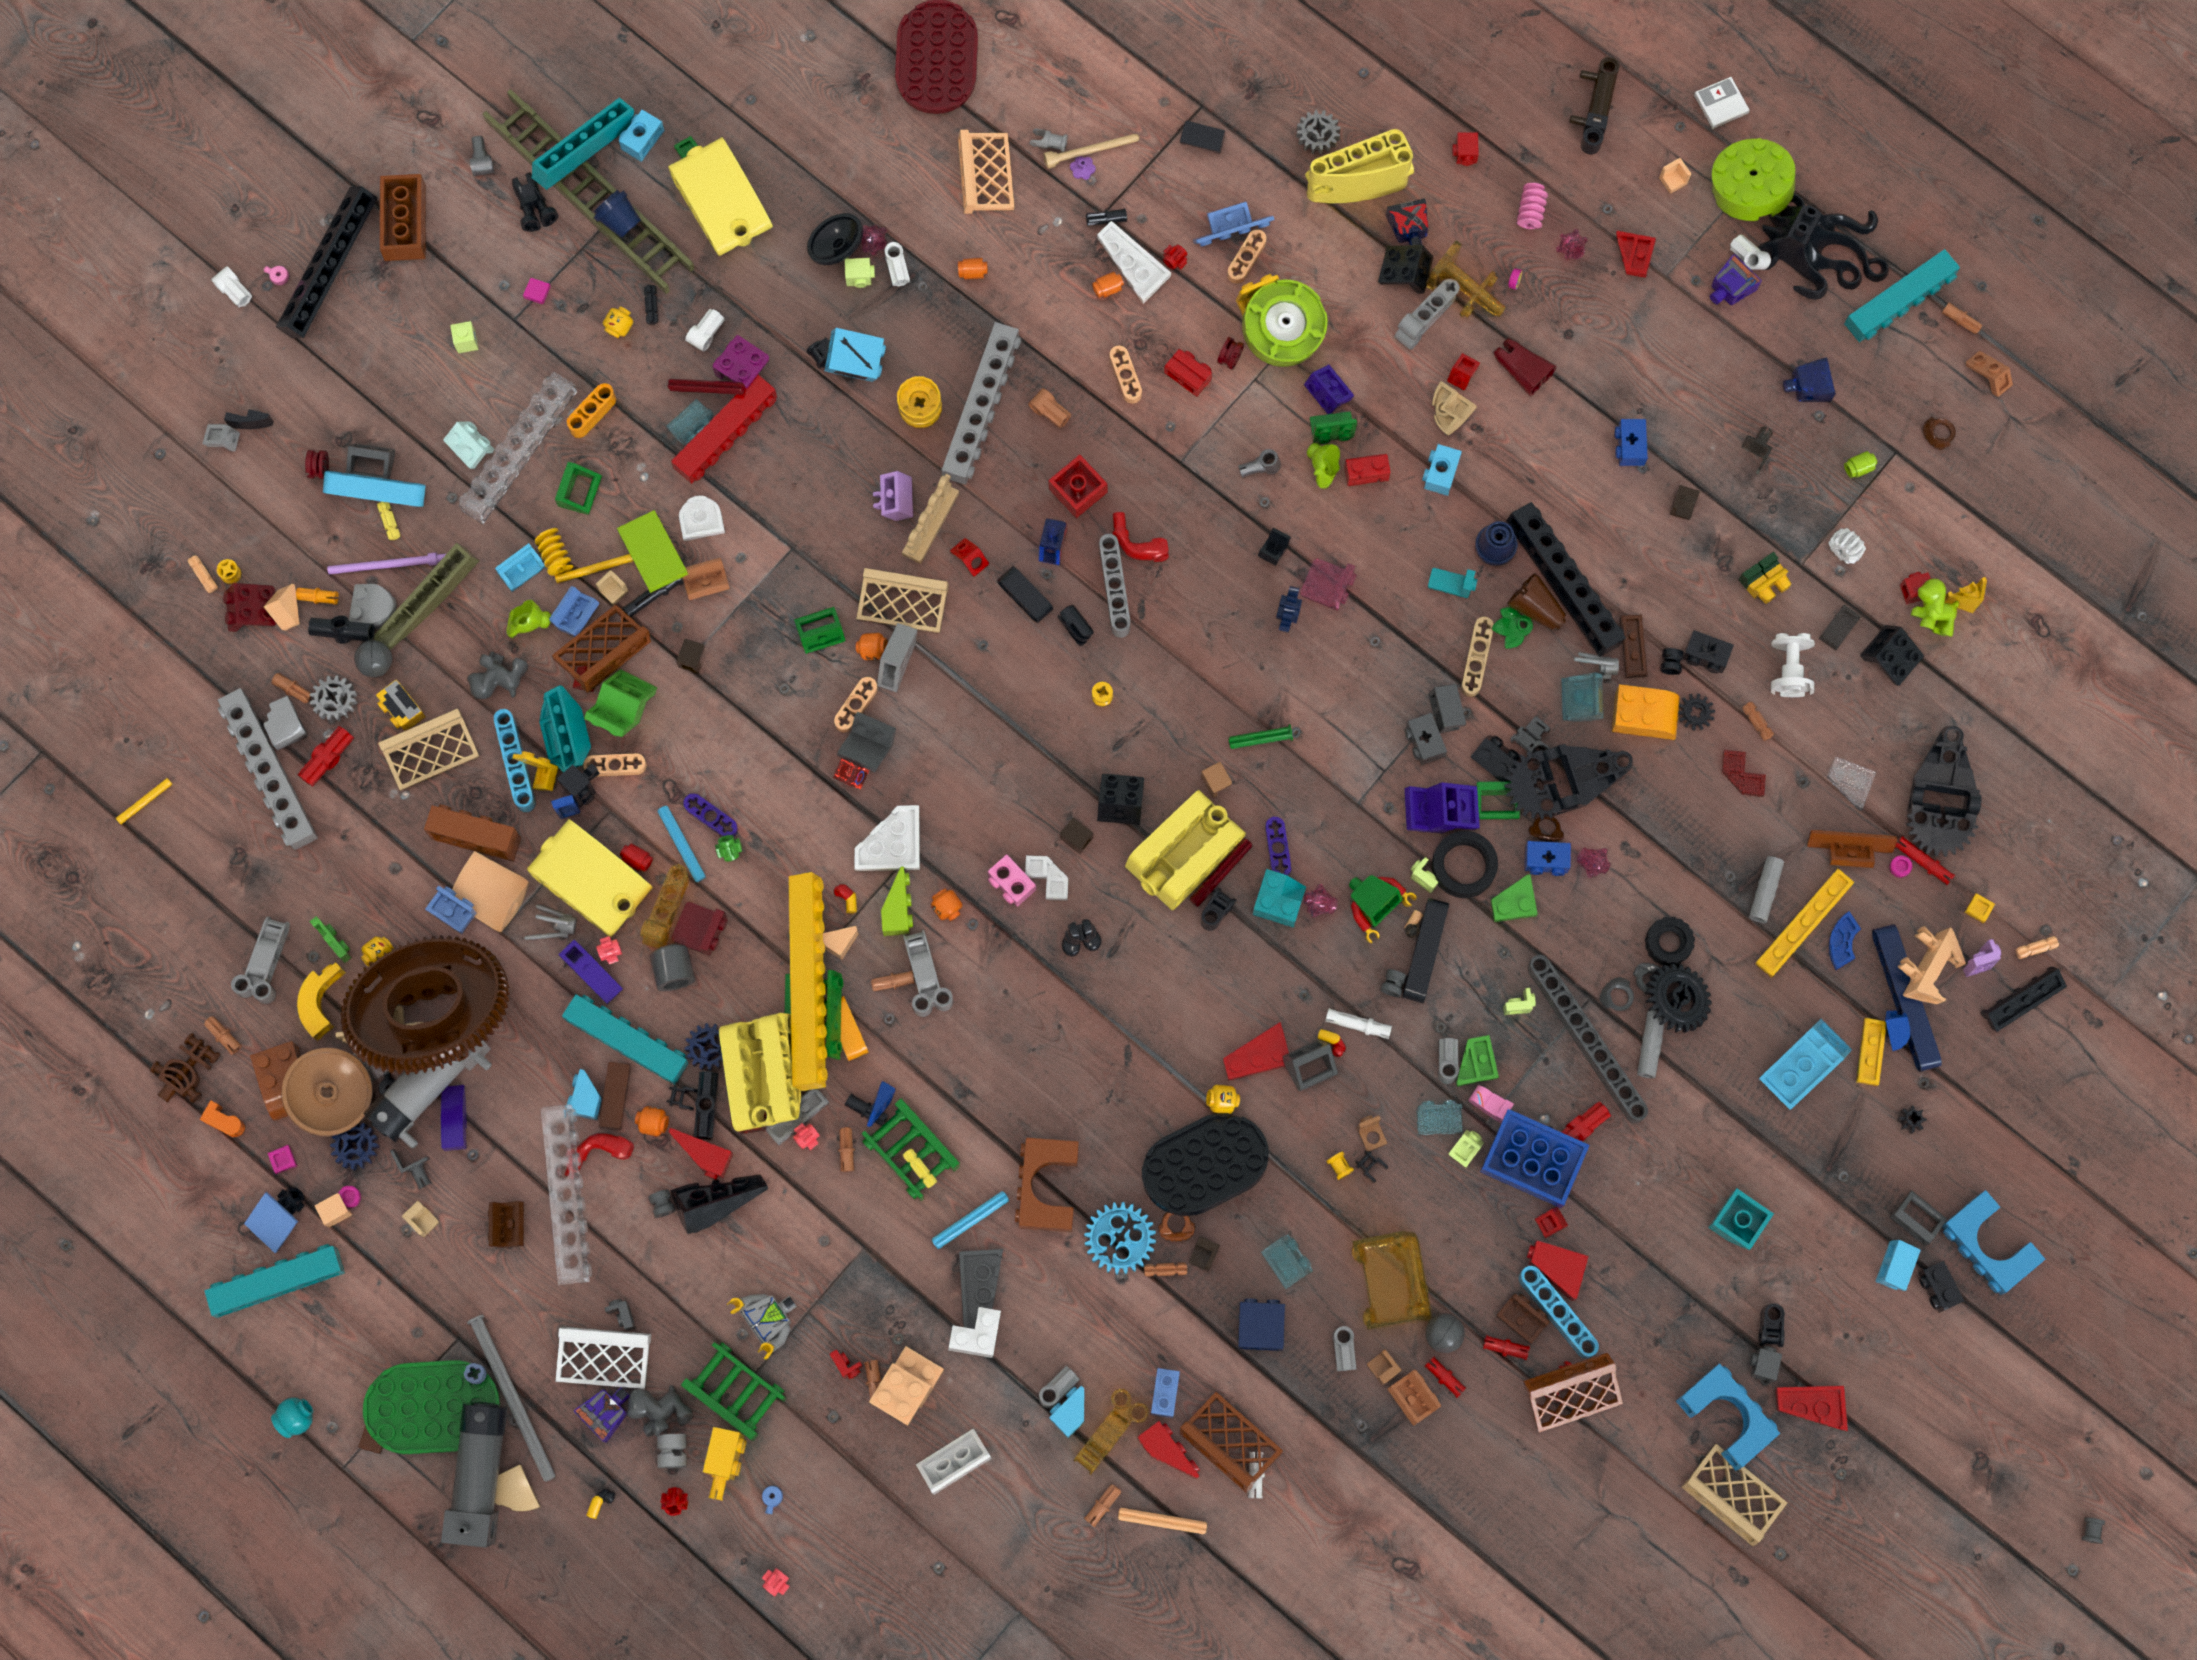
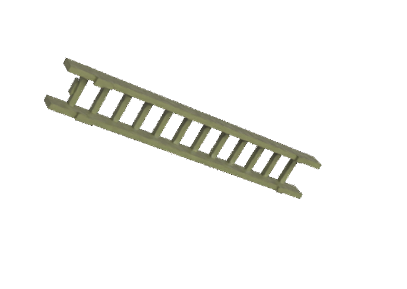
(641, 263)

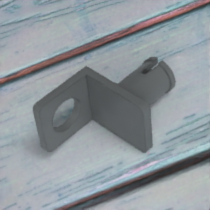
(416, 1169)

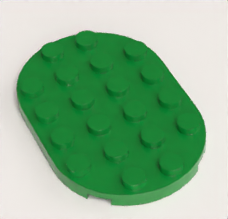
(420, 1405)

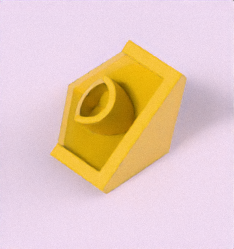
(1969, 596)

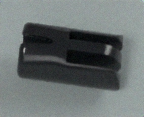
(1075, 624)

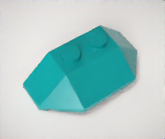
(564, 729)

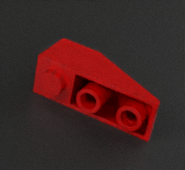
(1163, 1448)

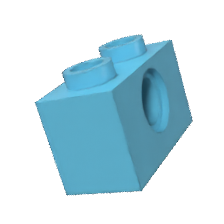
(640, 146)
(1441, 481)

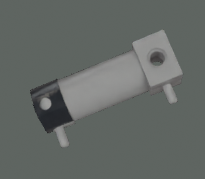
(411, 1094)

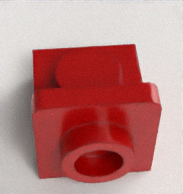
(1463, 371)
(841, 1363)

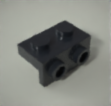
(1496, 757)

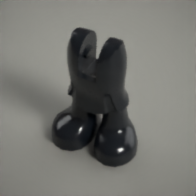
(531, 198)

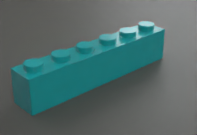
(582, 143)
(1902, 295)
(625, 1039)
(274, 1281)

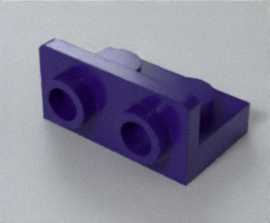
(1328, 389)

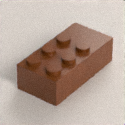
(402, 217)
(472, 833)

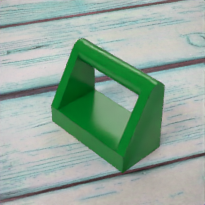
(567, 484)
(821, 636)
(1493, 789)

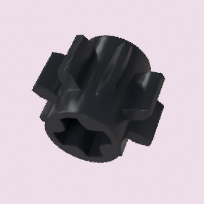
(1916, 1115)
(291, 1199)

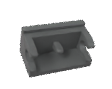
(1447, 708)

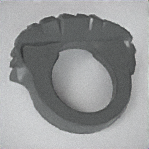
(1642, 970)
(1619, 983)

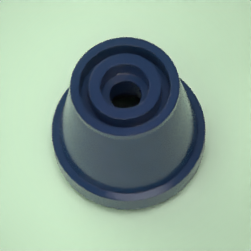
(617, 214)
(1495, 551)

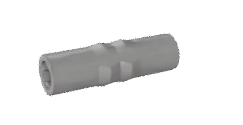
(1766, 889)
(1650, 1046)

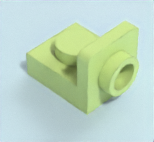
(1424, 879)
(1516, 1006)
(1466, 1147)

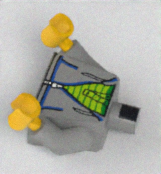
(766, 1319)

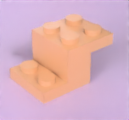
(906, 1385)

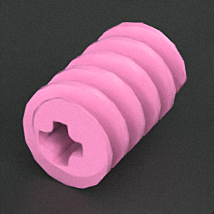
(1532, 206)

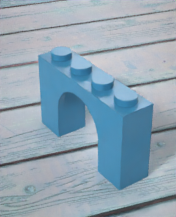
(1963, 1230)
(1757, 1428)

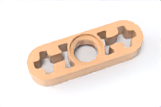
(1246, 265)
(1117, 370)
(869, 694)
(621, 757)

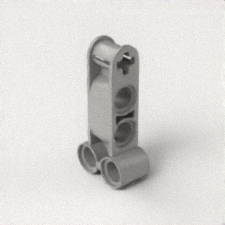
(1413, 327)
(263, 962)
(925, 975)

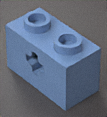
(1165, 1393)

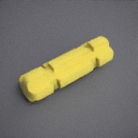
(388, 520)
(919, 1168)

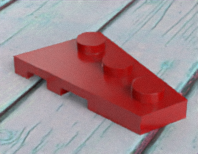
(1258, 1055)
(1817, 1404)

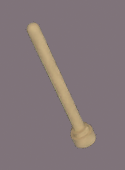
(1052, 159)

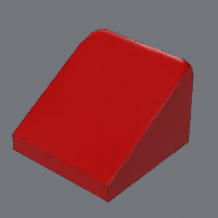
(1551, 1222)

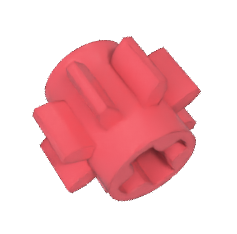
(609, 950)
(806, 1136)
(775, 1582)

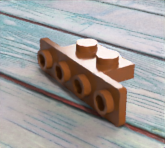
(1851, 848)

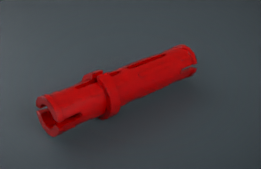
(1925, 861)

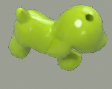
(1934, 608)

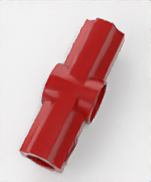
(325, 756)
(1584, 1124)

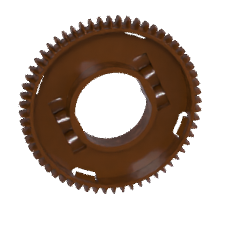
(418, 973)

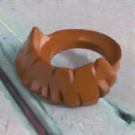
(1166, 1233)

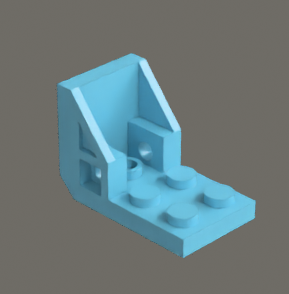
(1805, 1064)

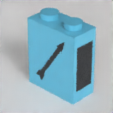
(855, 355)

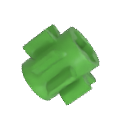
(728, 848)

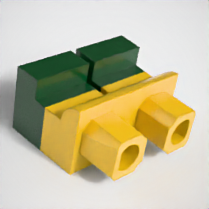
(1765, 575)

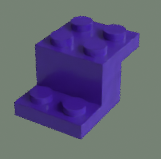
(1441, 808)

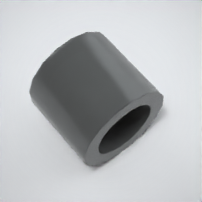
(672, 967)

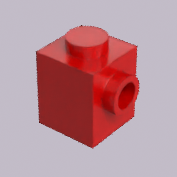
(1466, 148)
(1911, 585)

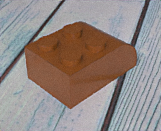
(270, 1071)

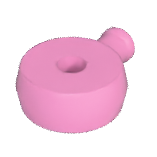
(275, 272)

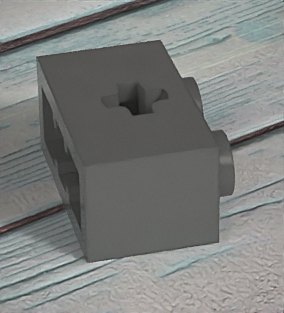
(1425, 727)

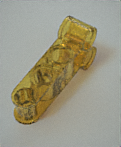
(656, 930)
(1109, 1431)

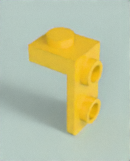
(545, 772)

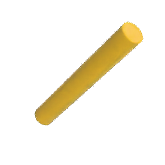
(144, 801)

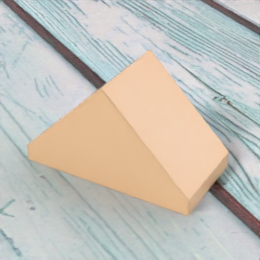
(284, 607)
(840, 941)

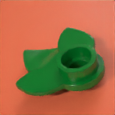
(1510, 627)

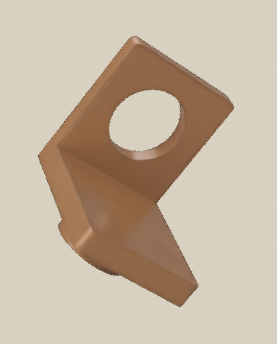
(1369, 1125)

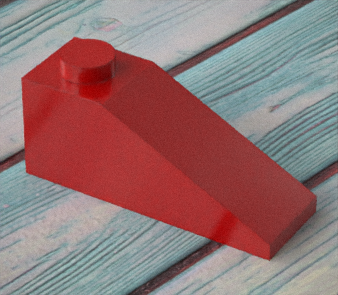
(707, 1156)

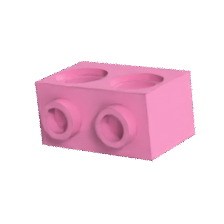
(1015, 878)

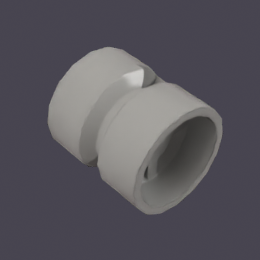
(671, 1451)

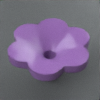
(1082, 171)

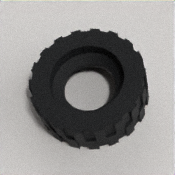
(1681, 929)

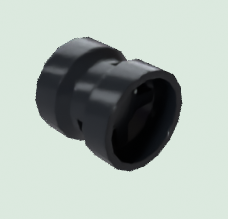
(1671, 661)

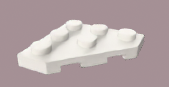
(892, 843)

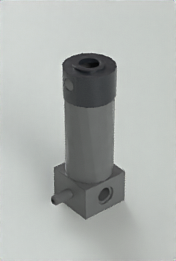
(472, 1513)

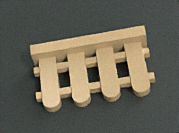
(931, 520)

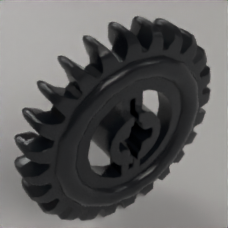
(1670, 1004)

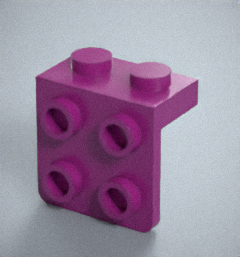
(740, 362)

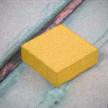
(1979, 908)

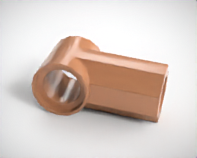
(1046, 405)

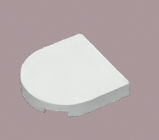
(700, 518)

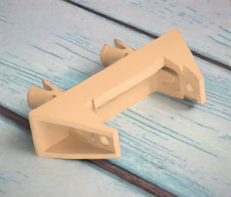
(1938, 953)

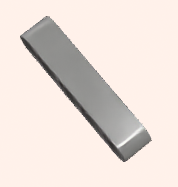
(1110, 576)

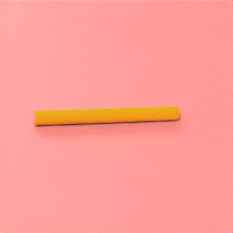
(593, 568)

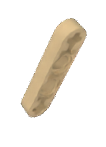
(1475, 656)

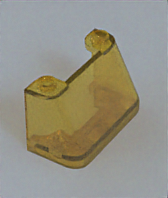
(1393, 1280)

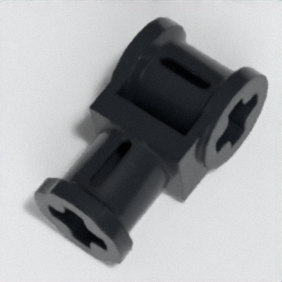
(819, 352)

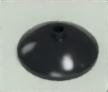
(835, 239)

